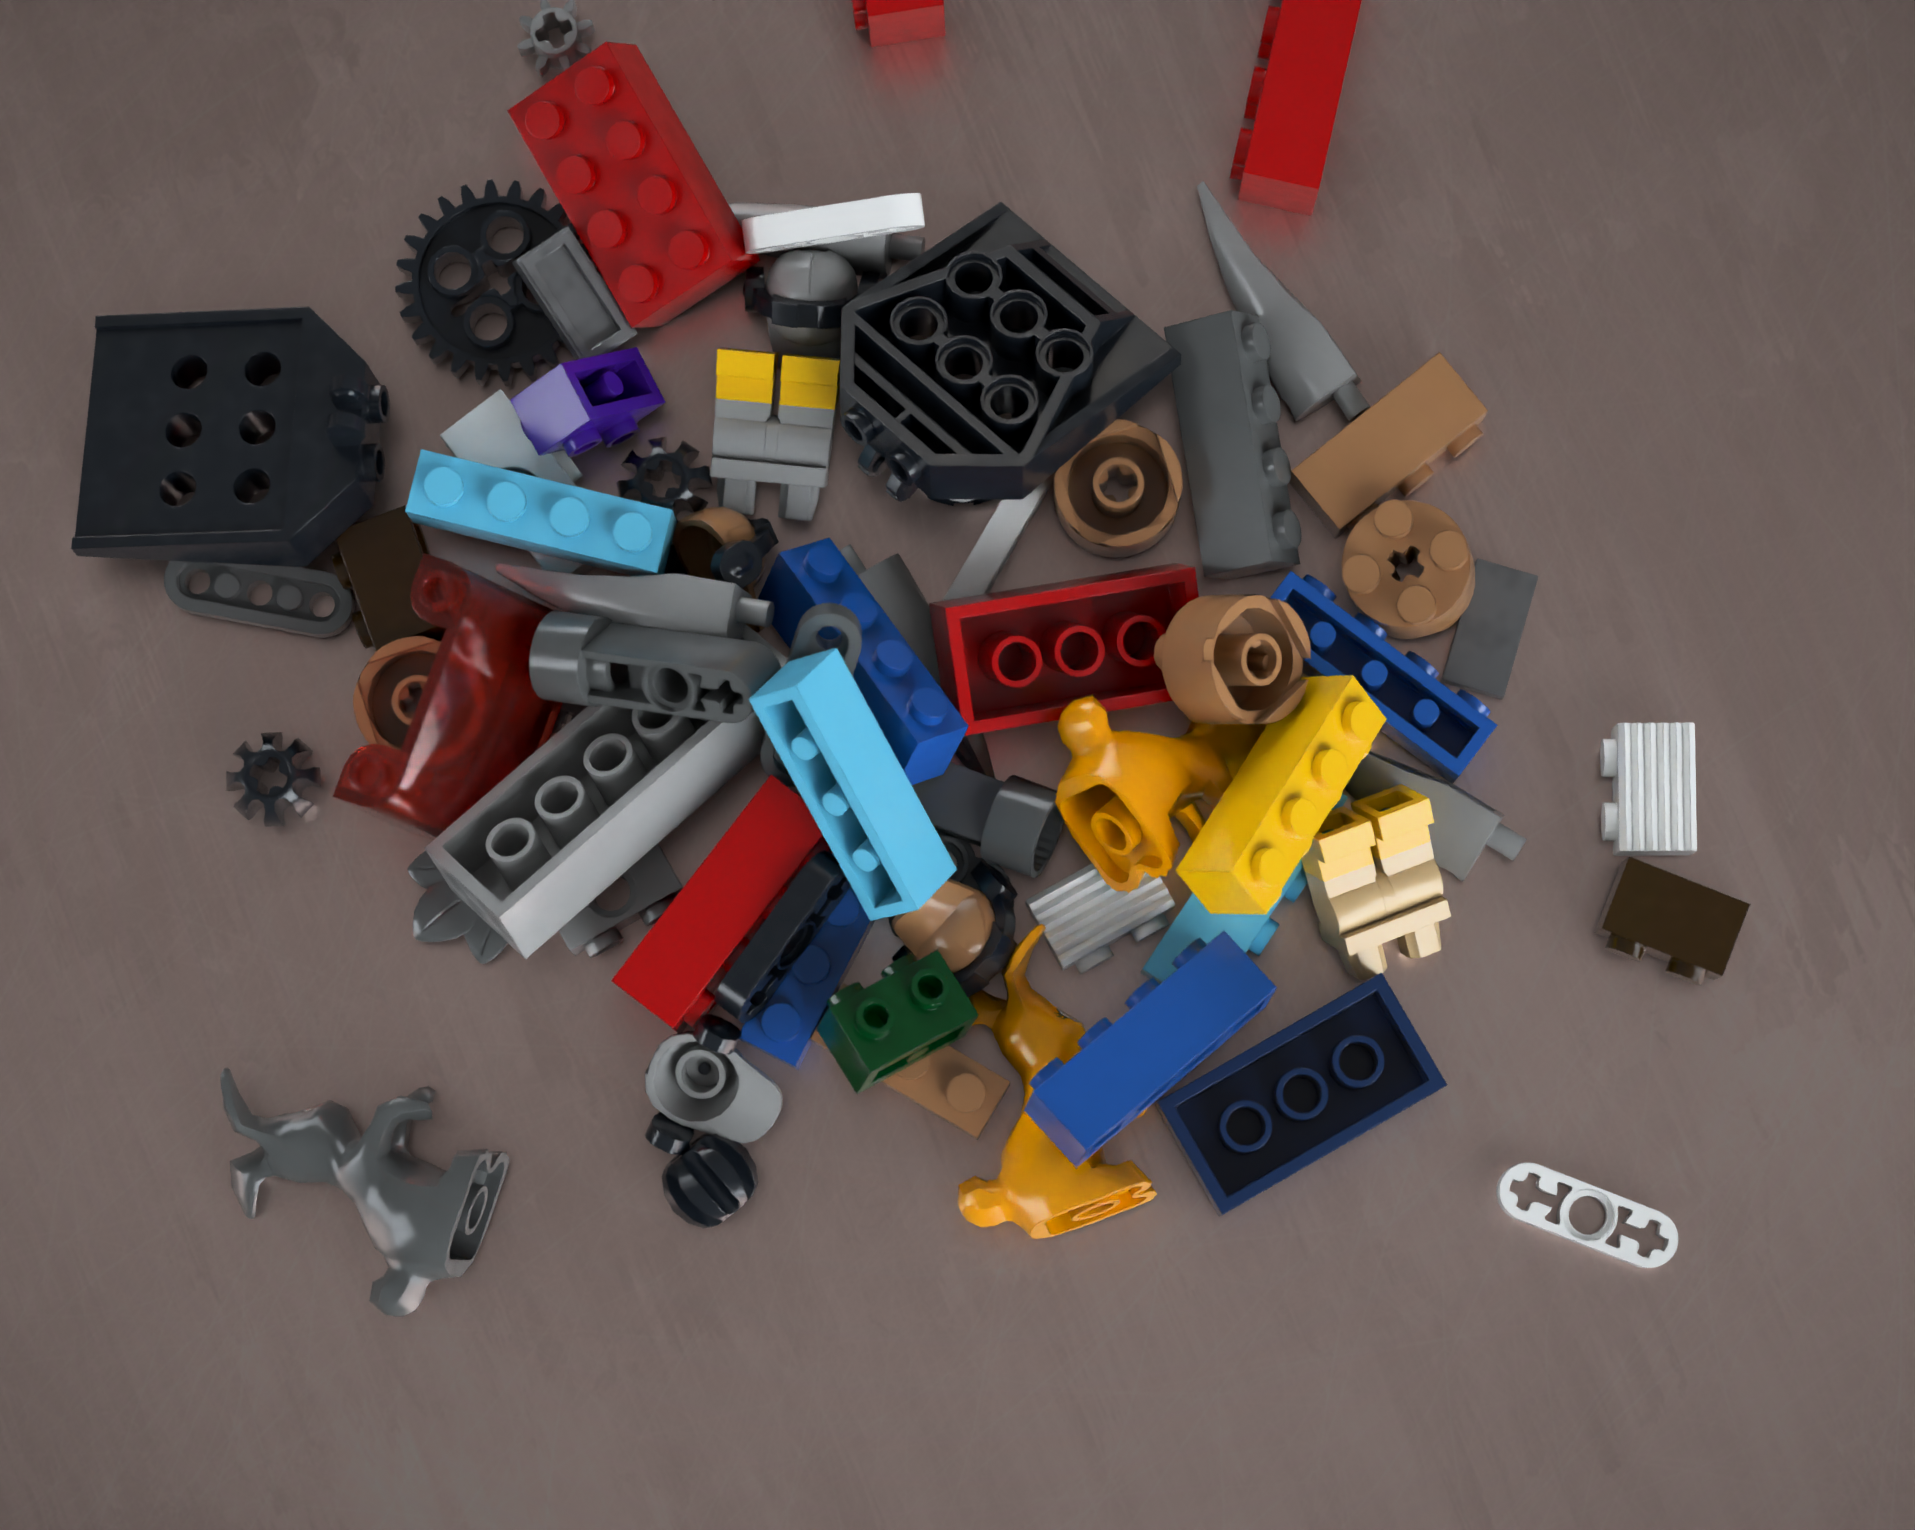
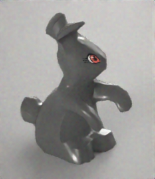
(413, 1211)

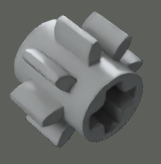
(539, 42)

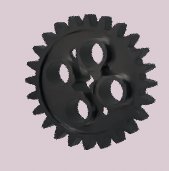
(466, 237)

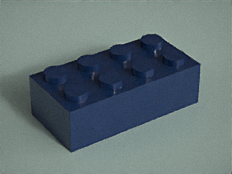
(1300, 1094)

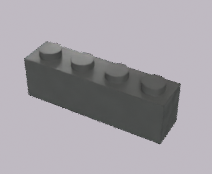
(1233, 446)

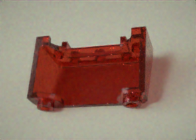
(474, 711)

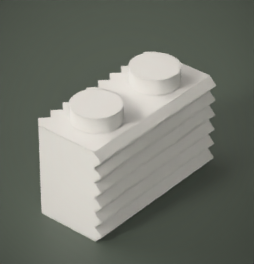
(1651, 789)
(1088, 915)

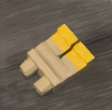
(1377, 880)

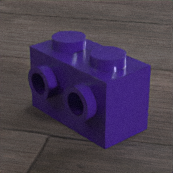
(588, 403)

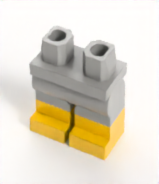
(767, 447)

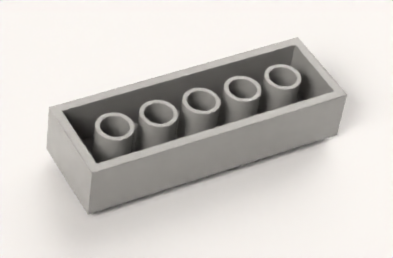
(586, 812)

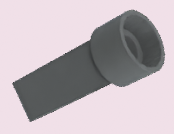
(646, 668)
(1009, 819)

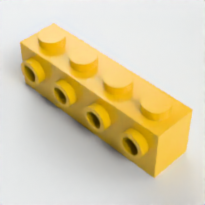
(1281, 798)

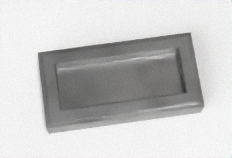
(574, 296)
(1490, 630)

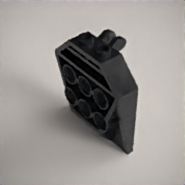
(141, 413)
(948, 430)

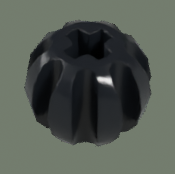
(654, 468)
(267, 760)
(709, 1180)

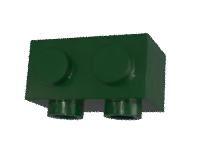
(895, 1019)

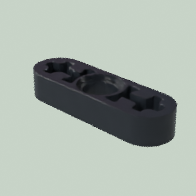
(783, 937)

